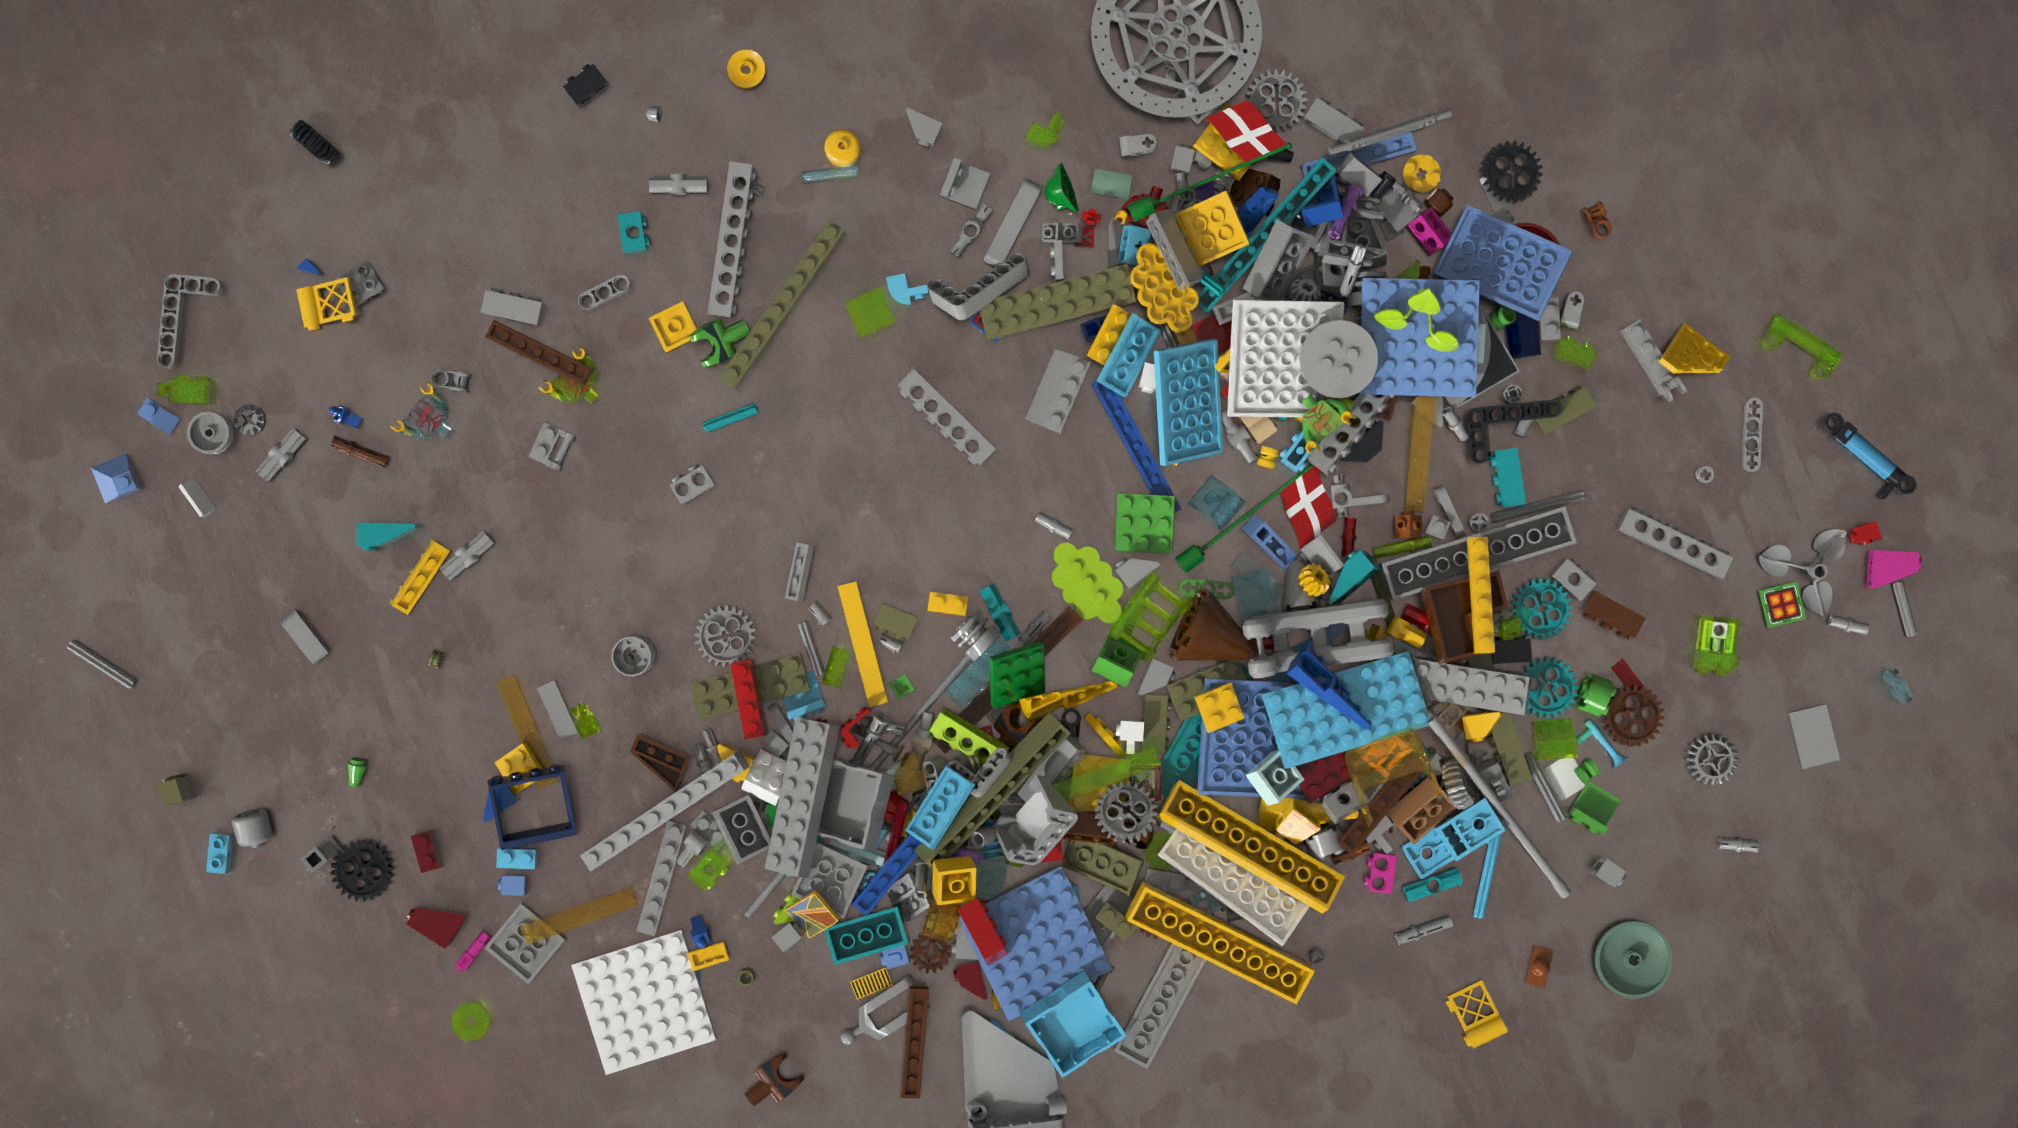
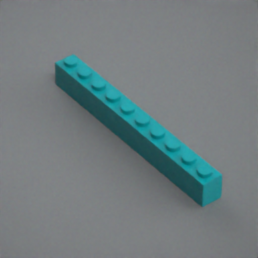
(1285, 212)

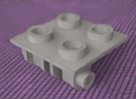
(1400, 206)
(363, 283)

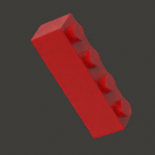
(748, 699)

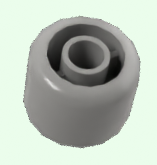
(252, 828)

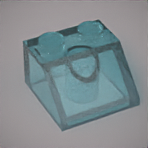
(1216, 502)

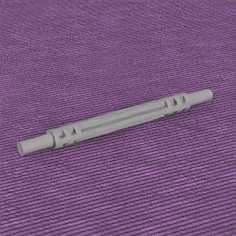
(1389, 132)

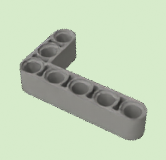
(982, 291)
(177, 312)
(983, 835)

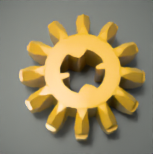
(1314, 580)

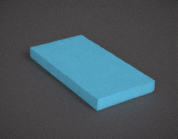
(1129, 355)
(940, 807)

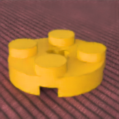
(1416, 183)

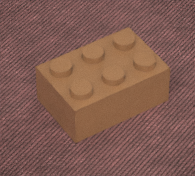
(1420, 811)

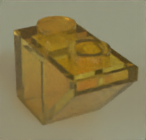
(908, 775)

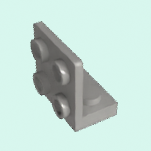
(964, 184)

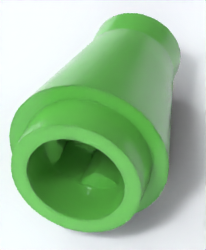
(356, 770)

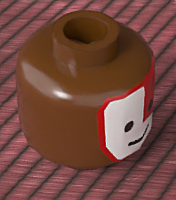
(1440, 201)

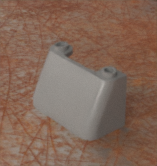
(1036, 825)

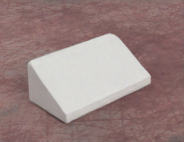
(197, 497)

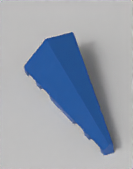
(1312, 673)

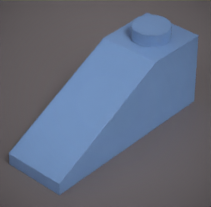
(1269, 541)

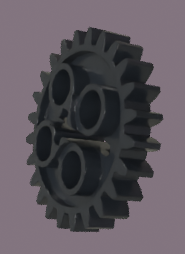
(1528, 169)
(376, 861)

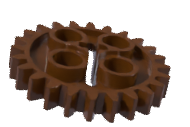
(1647, 726)

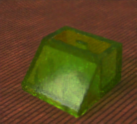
(1554, 739)

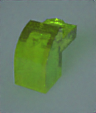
(1045, 137)

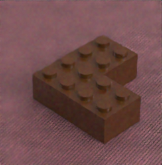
(1451, 616)

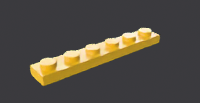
(1480, 595)

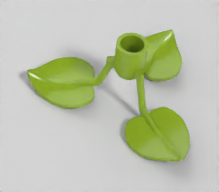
(1424, 302)

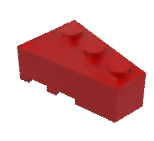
(983, 931)

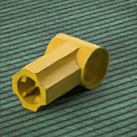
(1402, 630)

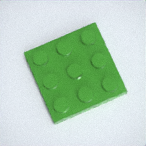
(1145, 523)

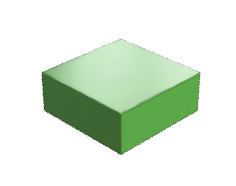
(901, 686)

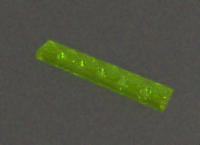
(1108, 774)

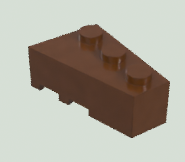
(662, 760)

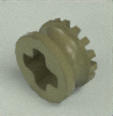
(435, 658)

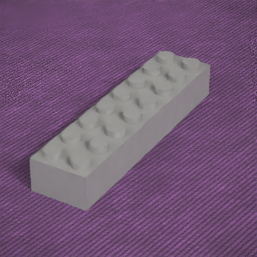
(802, 797)

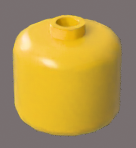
(834, 148)

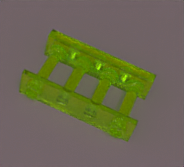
(1130, 614)

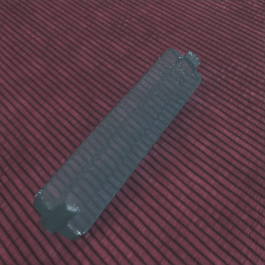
(827, 174)

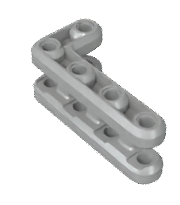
(1317, 620)

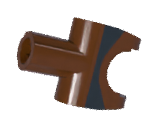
(1009, 727)
(771, 1082)

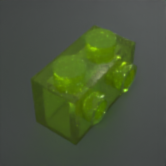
(1574, 353)

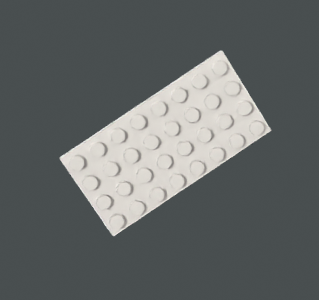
(1240, 890)

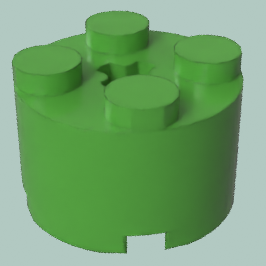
(1595, 694)

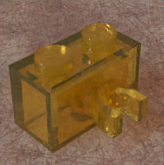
(941, 921)

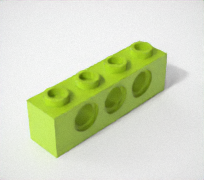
(964, 730)

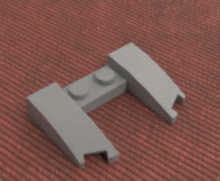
(1338, 250)

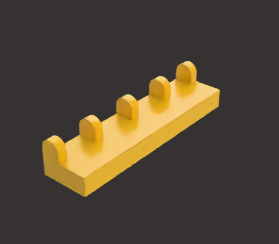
(420, 577)

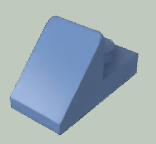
(158, 416)

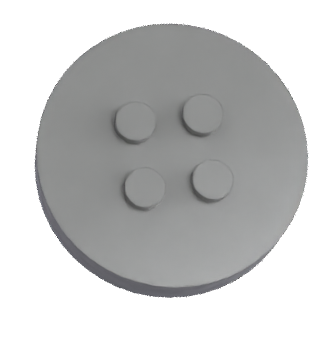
(1338, 358)

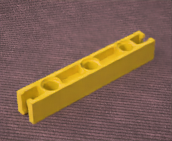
(863, 644)

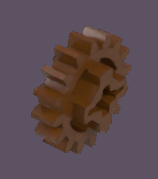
(921, 951)

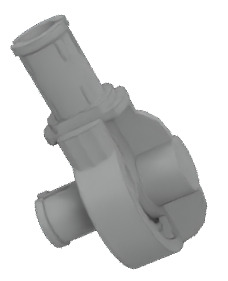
(1185, 199)

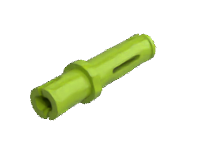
(1402, 547)

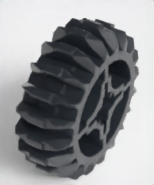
(313, 142)

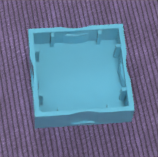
(1073, 1024)

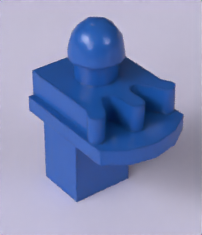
(343, 415)
(700, 932)

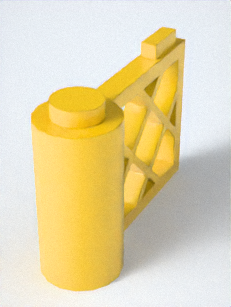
(312, 304)
(1484, 1029)

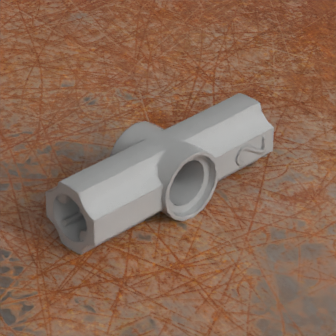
(678, 184)
(281, 454)
(467, 555)

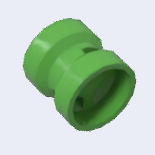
(1501, 317)
(1587, 771)

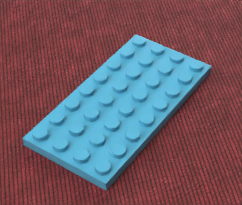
(1313, 729)

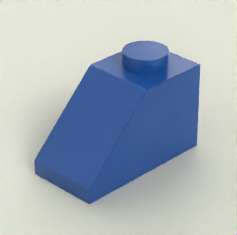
(505, 799)

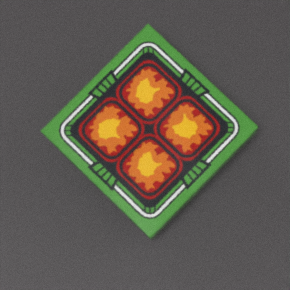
(1782, 604)

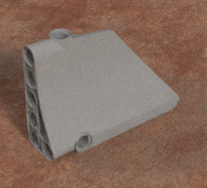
(1007, 1080)

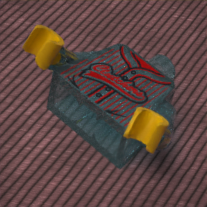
(426, 416)

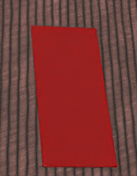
(1626, 675)

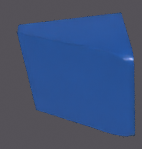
(308, 266)

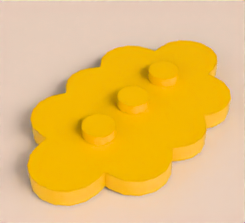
(1160, 292)

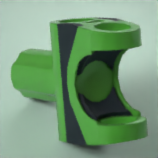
(721, 339)

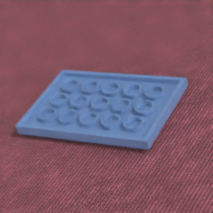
(1508, 261)

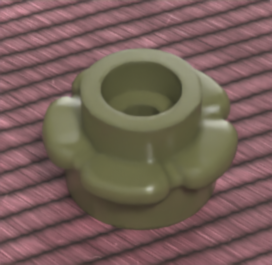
(746, 982)

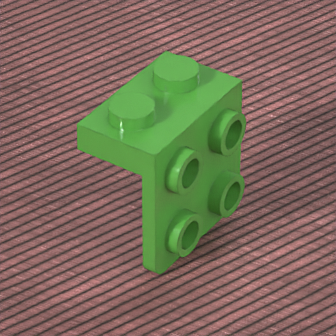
(1594, 808)

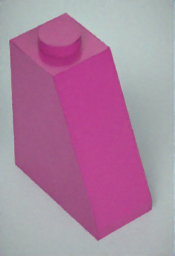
(1890, 566)

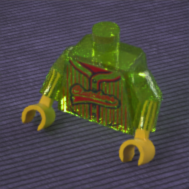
(569, 390)

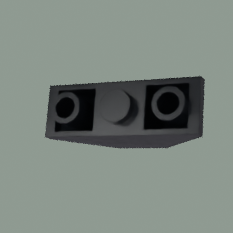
(1368, 445)

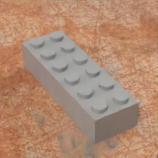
(1474, 685)

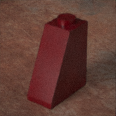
(436, 924)

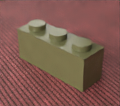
(1574, 405)
(1156, 722)
(175, 790)

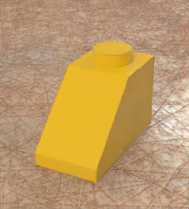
(1480, 724)

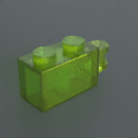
(187, 391)

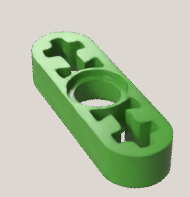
(1212, 583)

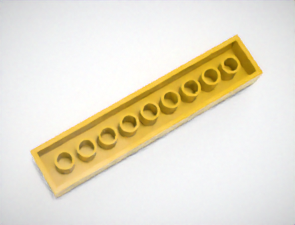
(1251, 847)
(1219, 942)

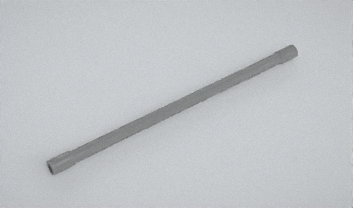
(1441, 731)

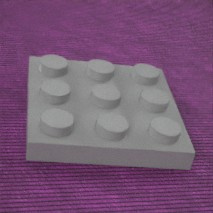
(834, 878)
(511, 949)

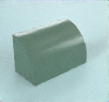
(1111, 184)

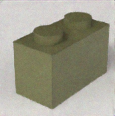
(895, 621)
(1115, 921)

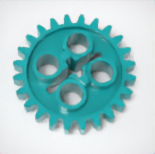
(1557, 603)
(1563, 677)

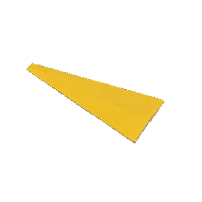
(1039, 705)
(1269, 813)

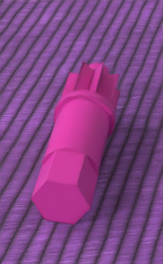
(474, 949)

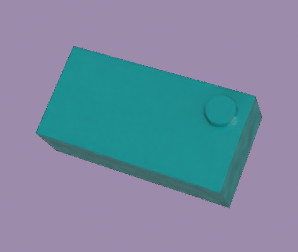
(867, 934)

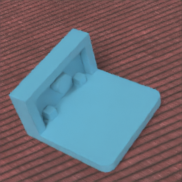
(805, 702)

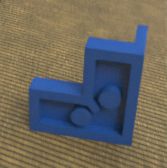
(1328, 210)

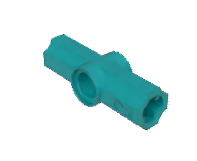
(1000, 612)
(1445, 881)

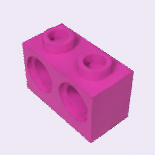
(1430, 231)
(1386, 872)

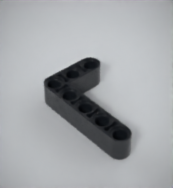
(1505, 416)

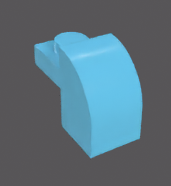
(901, 293)

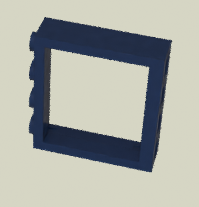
(535, 835)

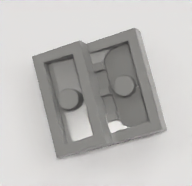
(902, 894)

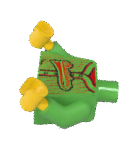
(1323, 419)

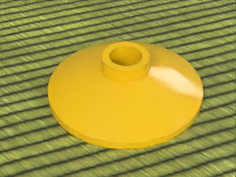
(743, 59)

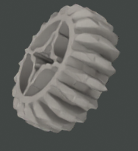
(1714, 766)
(1458, 785)

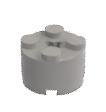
(1325, 842)

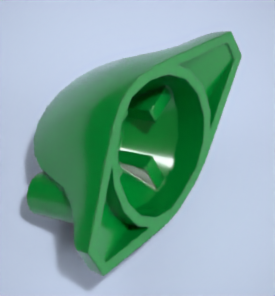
(1060, 190)

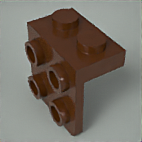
(1250, 184)

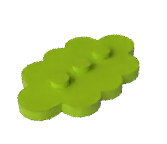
(1087, 582)

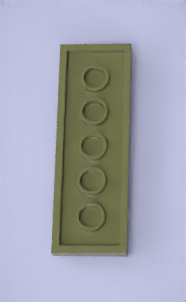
(774, 681)

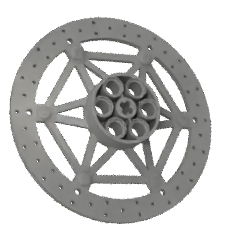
(1190, 85)

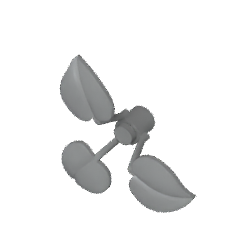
(1819, 595)

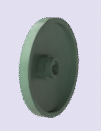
(1633, 959)

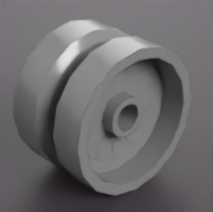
(222, 434)

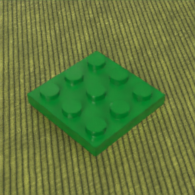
(1017, 674)

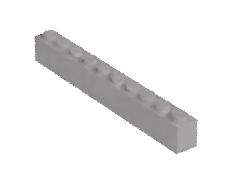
(665, 810)

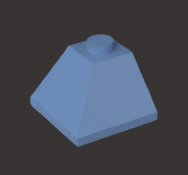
(116, 478)

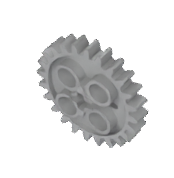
(1293, 100)
(722, 618)
(1136, 798)

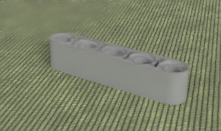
(1013, 222)

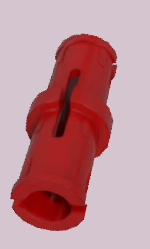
(1349, 536)

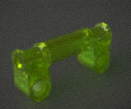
(1781, 329)

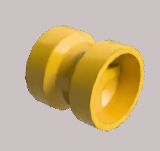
(1268, 457)

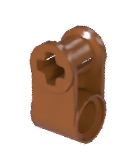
(1597, 219)

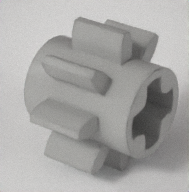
(1223, 181)

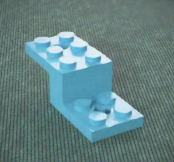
(1453, 838)

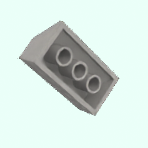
(1174, 249)
(1278, 261)
(1057, 391)

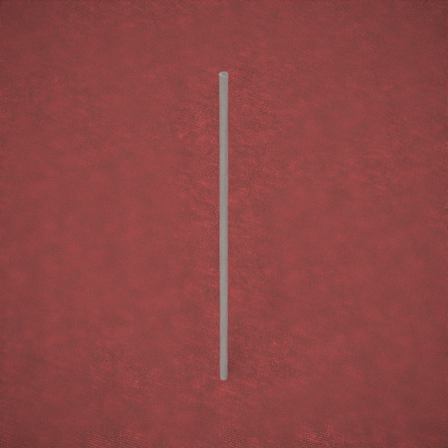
(876, 764)

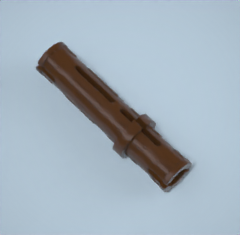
(359, 451)

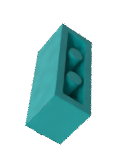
(1508, 477)

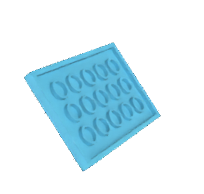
(1188, 402)

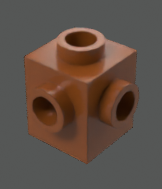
(1408, 525)

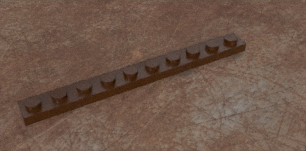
(1049, 637)

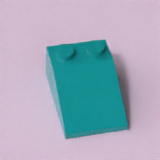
(380, 534)
(1354, 574)

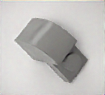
(1381, 844)
(320, 854)

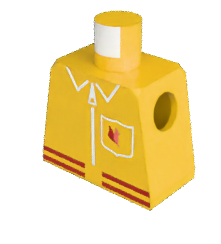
(1296, 822)

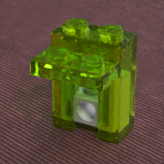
(1723, 662)

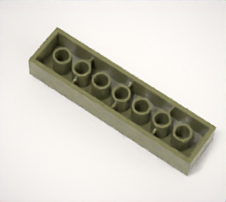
(1057, 302)

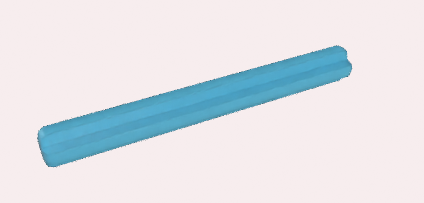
(1486, 877)

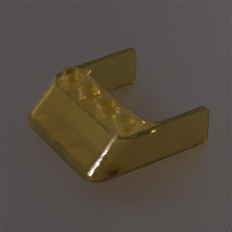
(1388, 760)

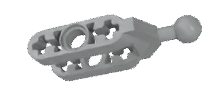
(866, 1024)

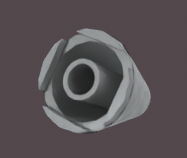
(1294, 595)

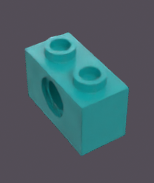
(626, 223)

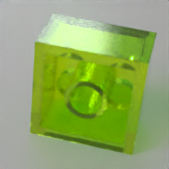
(870, 312)

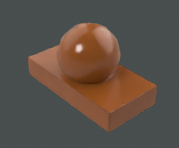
(1539, 966)

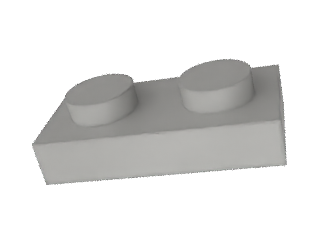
(708, 829)

